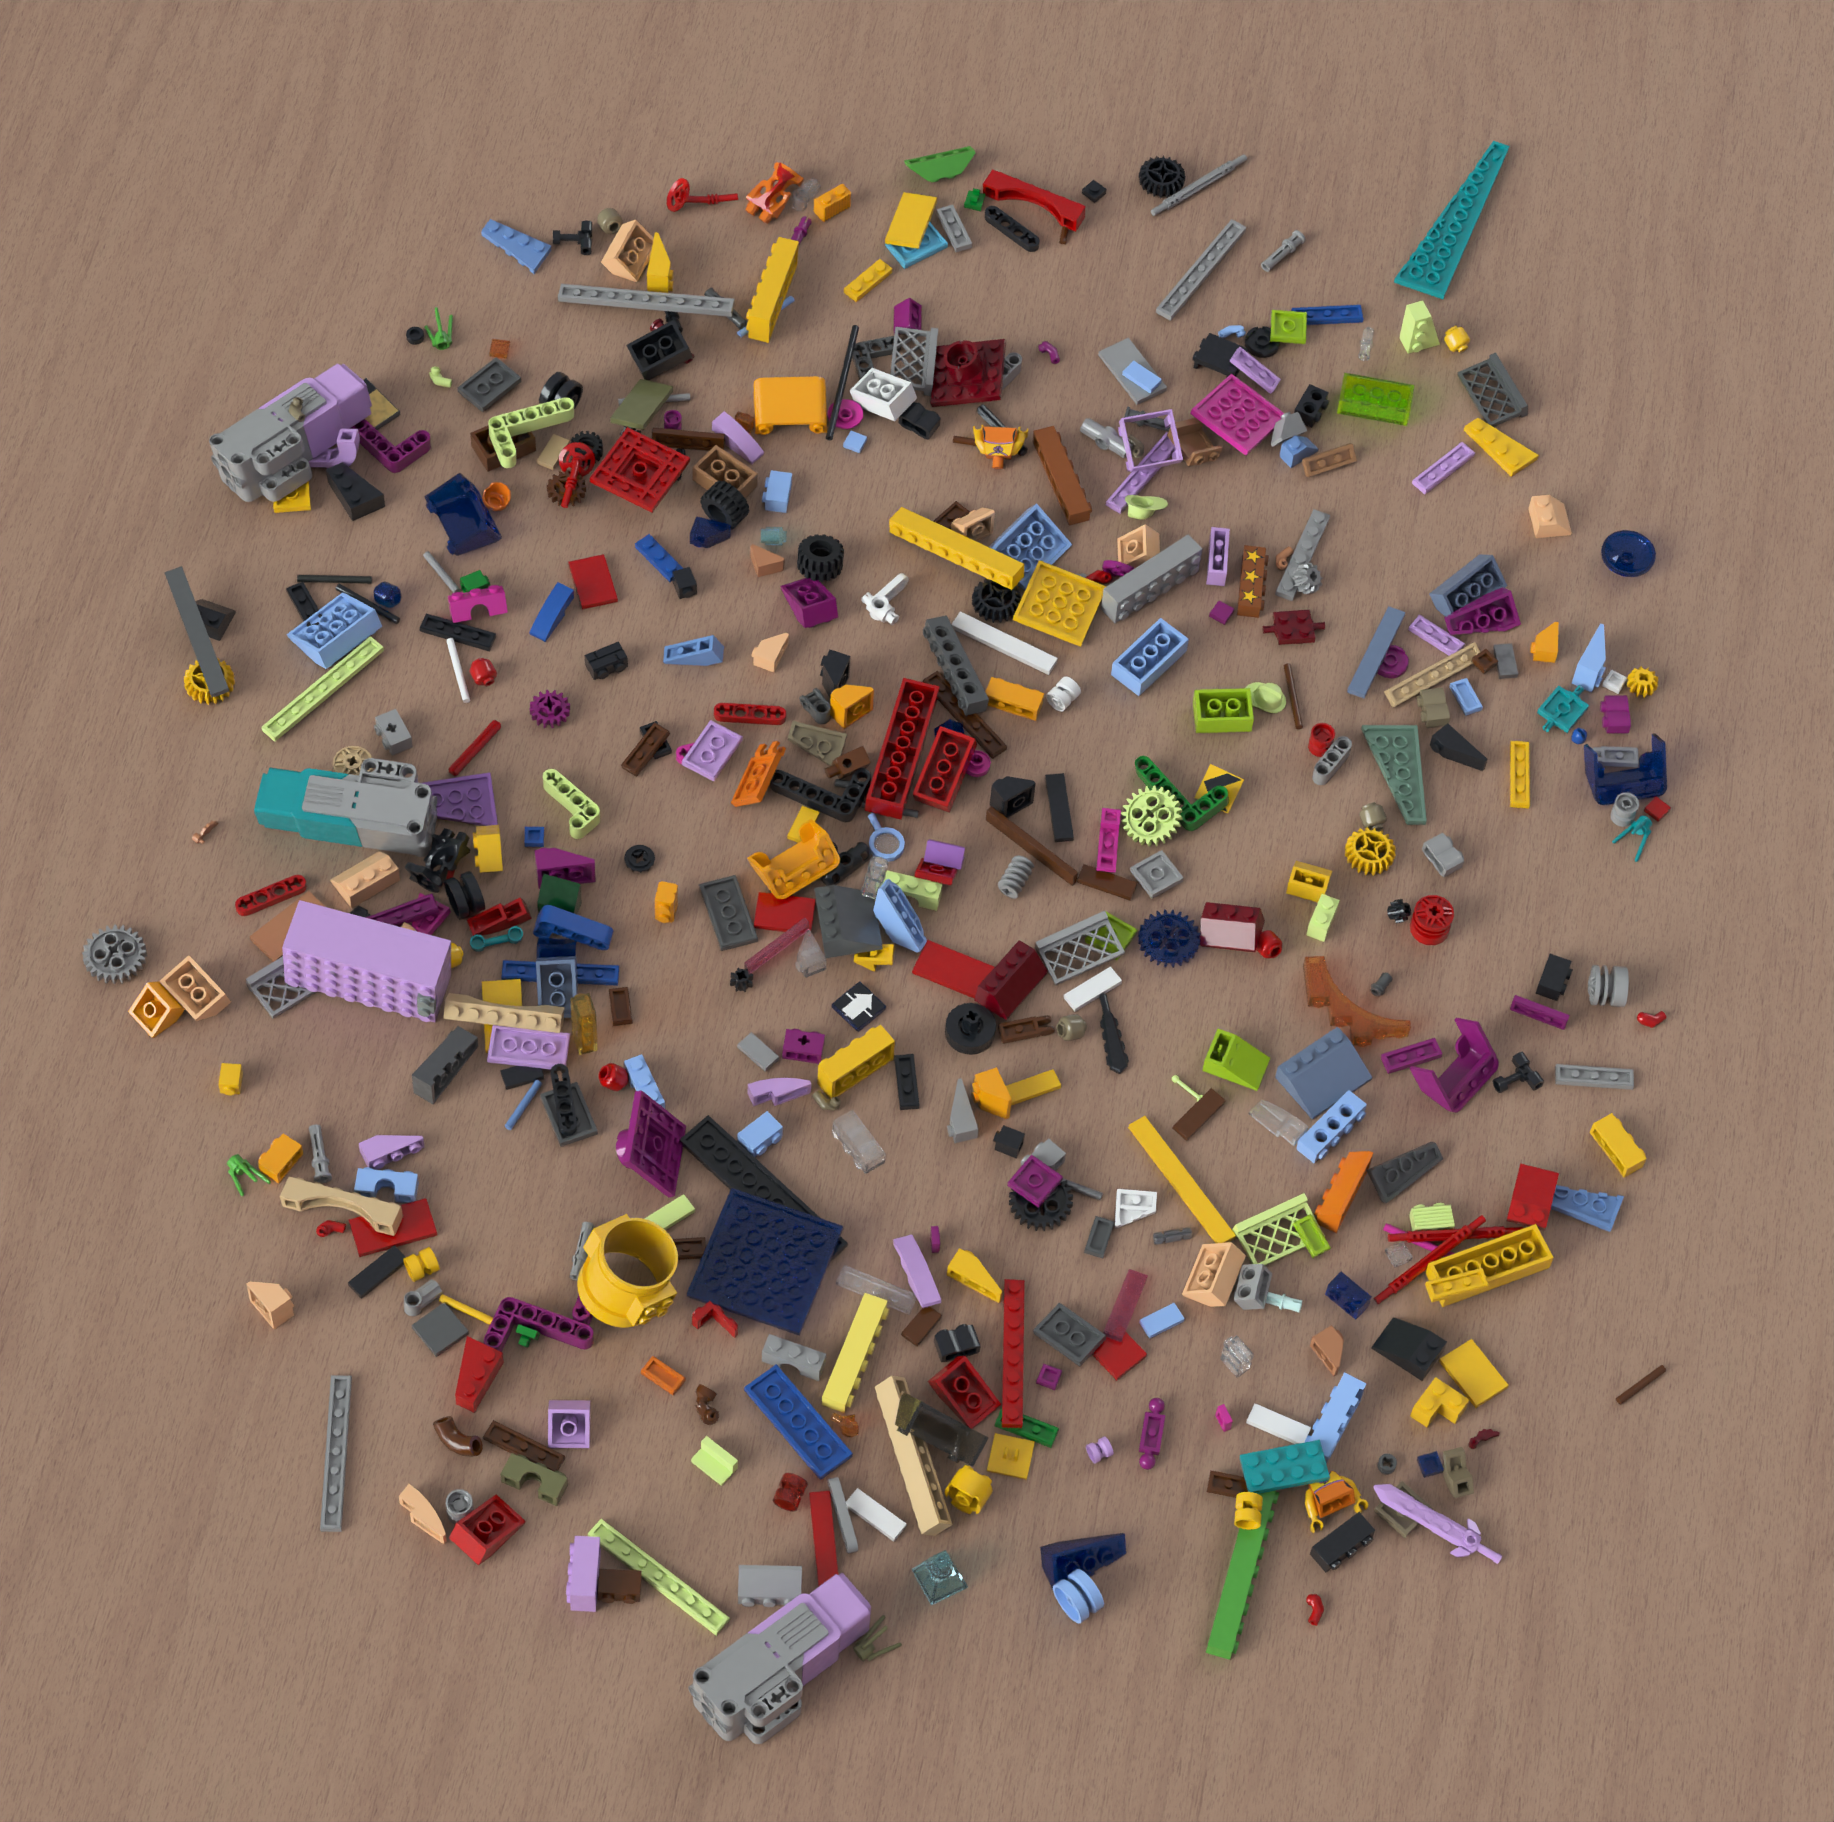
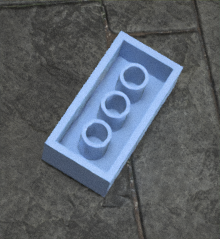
(1149, 656)

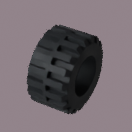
(724, 504)
(820, 557)

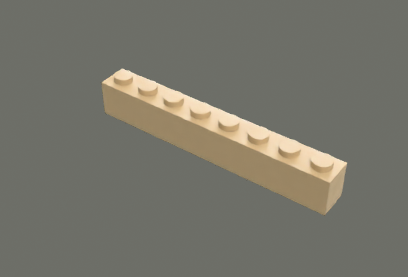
(914, 1463)

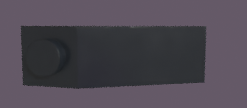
(1456, 748)

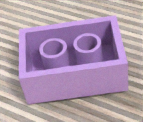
(583, 1573)

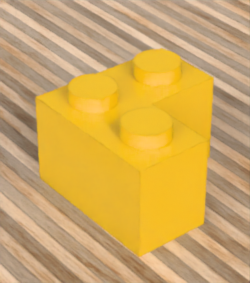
(489, 848)
(1439, 1399)

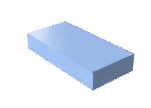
(1142, 377)
(1466, 696)
(1161, 1320)

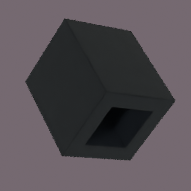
(684, 583)
(1009, 1141)

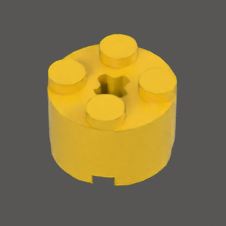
(969, 1490)

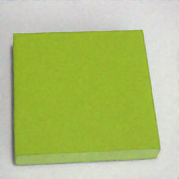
(1288, 326)
(1123, 931)

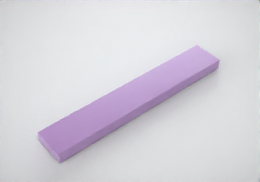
(1138, 479)

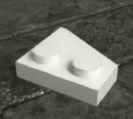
(1133, 1205)

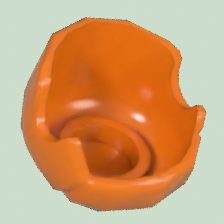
(496, 496)

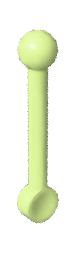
(1175, 1079)

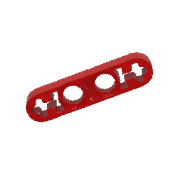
(750, 710)
(269, 892)

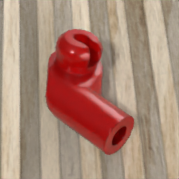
(1100, 576)
(1318, 1609)

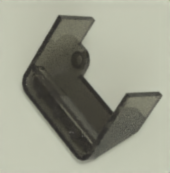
(939, 1430)

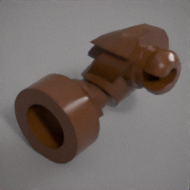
(708, 1414)

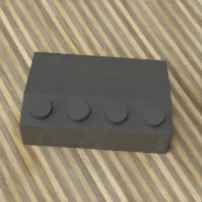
(847, 921)

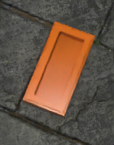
(663, 1375)

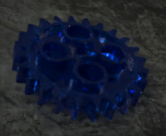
(1183, 948)

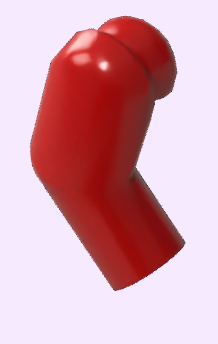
(1651, 1020)
(330, 1226)

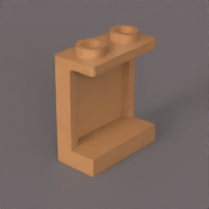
(1194, 443)

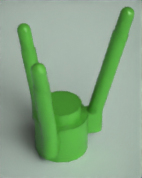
(441, 339)
(240, 1166)

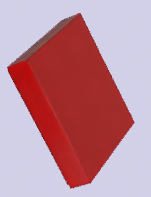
(935, 872)
(1119, 1356)

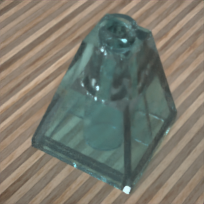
(939, 1577)

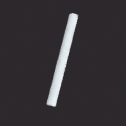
(458, 670)

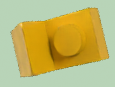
(878, 957)

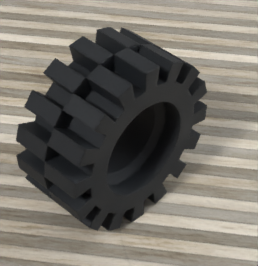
(592, 440)

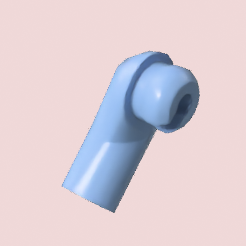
(1238, 329)

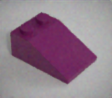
(810, 602)
(564, 866)

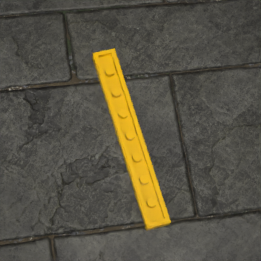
(1181, 1181)

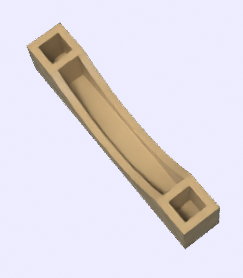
(470, 1009)
(304, 1195)

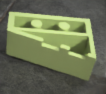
(1418, 328)

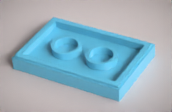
(931, 244)

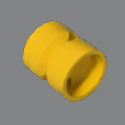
(421, 1264)
(1248, 1510)

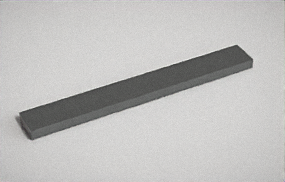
(197, 632)

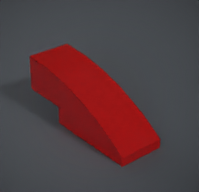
(499, 918)

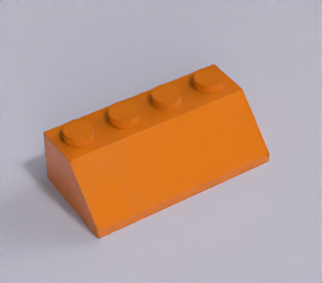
(1343, 1190)

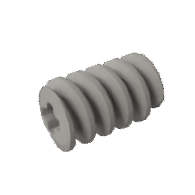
(1015, 876)

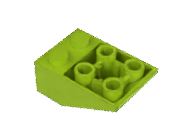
(1235, 1060)

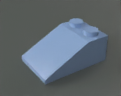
(1591, 665)

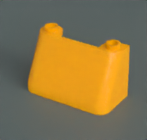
(790, 403)
(798, 864)

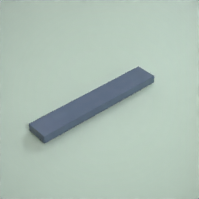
(1376, 652)

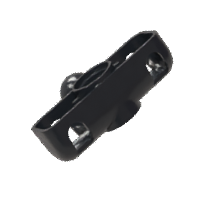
(853, 857)

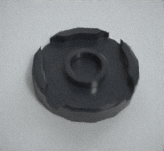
(1259, 343)

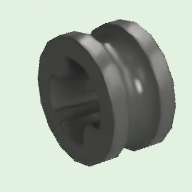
(1385, 1469)

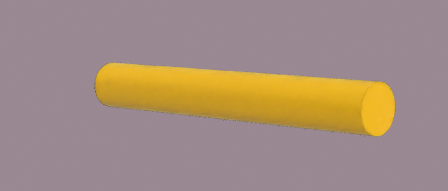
(466, 1309)

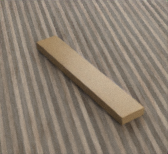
(1431, 675)

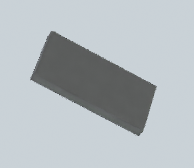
(728, 913)

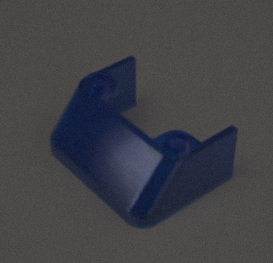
(1643, 782)

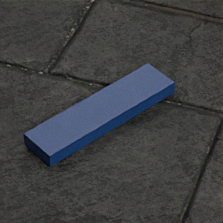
(1332, 314)

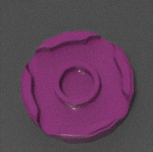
(1116, 568)
(1394, 663)

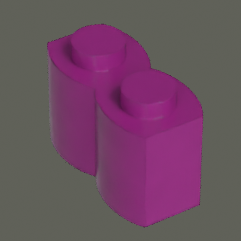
(1616, 714)

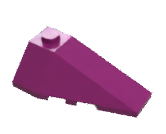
(1488, 613)

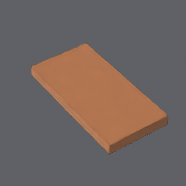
(273, 934)

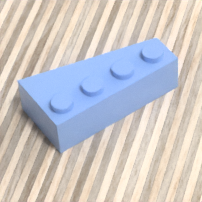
(1337, 1413)

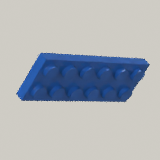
(798, 1422)

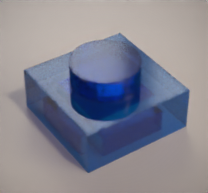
(1430, 1464)

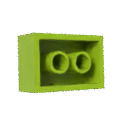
(1223, 710)

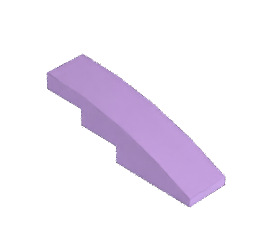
(917, 1271)

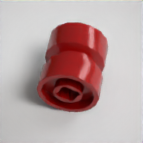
(1321, 739)

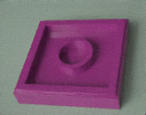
(1035, 1181)

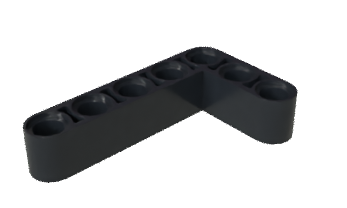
(822, 795)

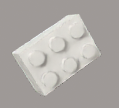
(883, 394)

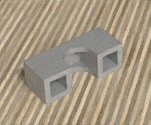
(806, 1360)

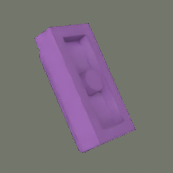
(944, 854)

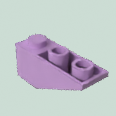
(388, 1148)

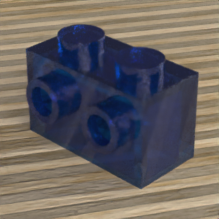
(1348, 1295)

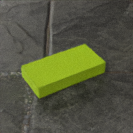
(1311, 1236)

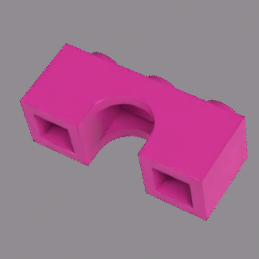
(462, 603)

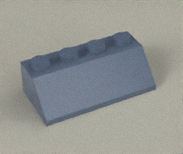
(1468, 584)

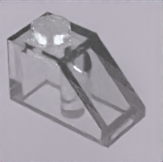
(810, 957)

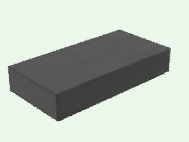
(1099, 1237)

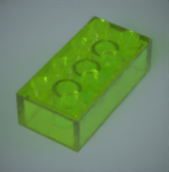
(1375, 399)

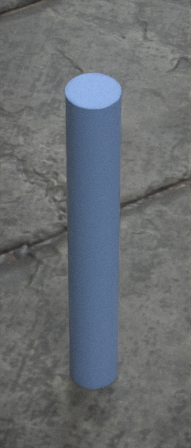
(523, 1104)

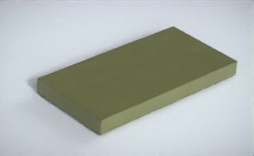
(641, 404)

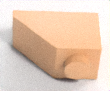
(770, 652)

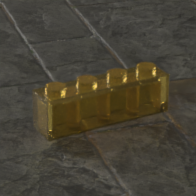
(584, 1023)

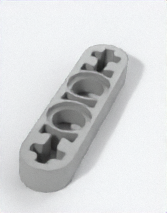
(842, 1515)

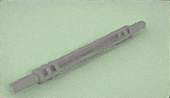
(1198, 185)

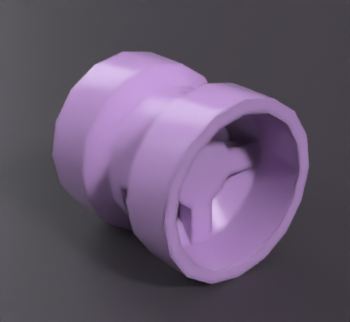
(1100, 1449)

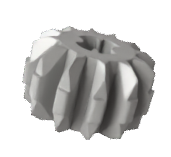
(1307, 578)

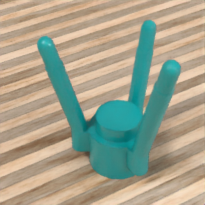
(1640, 827)

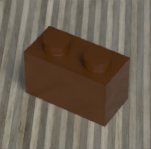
(619, 1585)

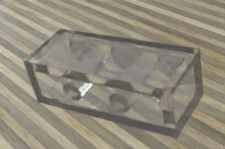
(858, 1142)

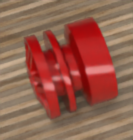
(1431, 920)

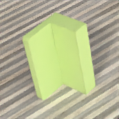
(715, 1461)

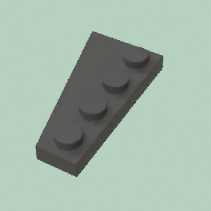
(1400, 1172)

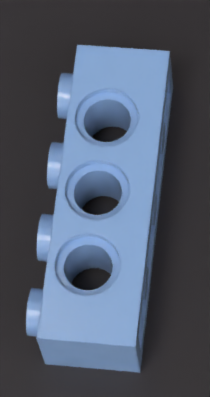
(1347, 1104)

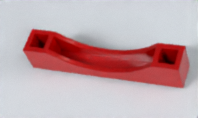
(1004, 187)

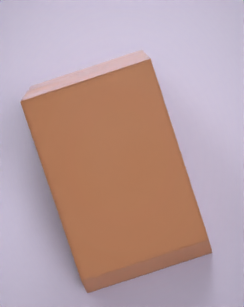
(766, 561)

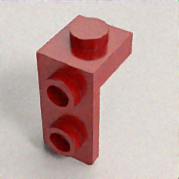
(709, 1310)

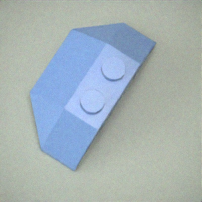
(898, 917)

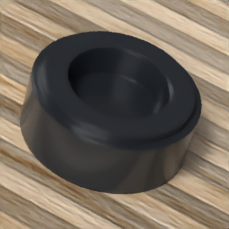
(415, 335)

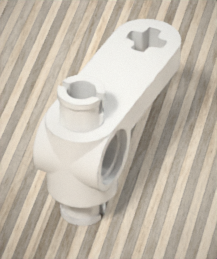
(882, 599)

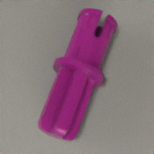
(801, 230)

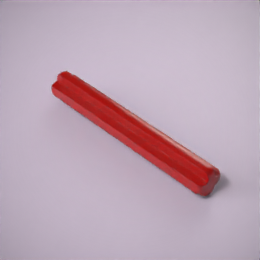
(474, 748)

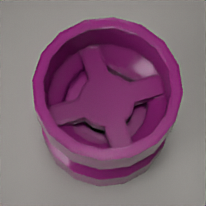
(672, 420)

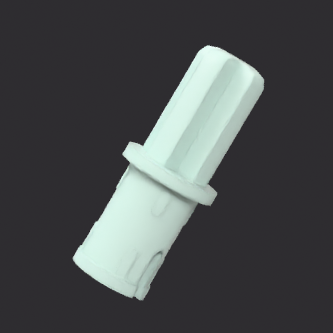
(1284, 1302)

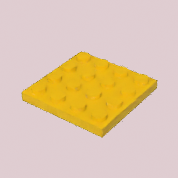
(1059, 603)

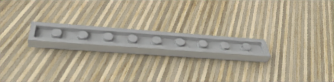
(646, 300)

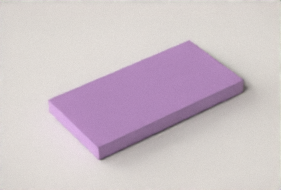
(528, 1047)

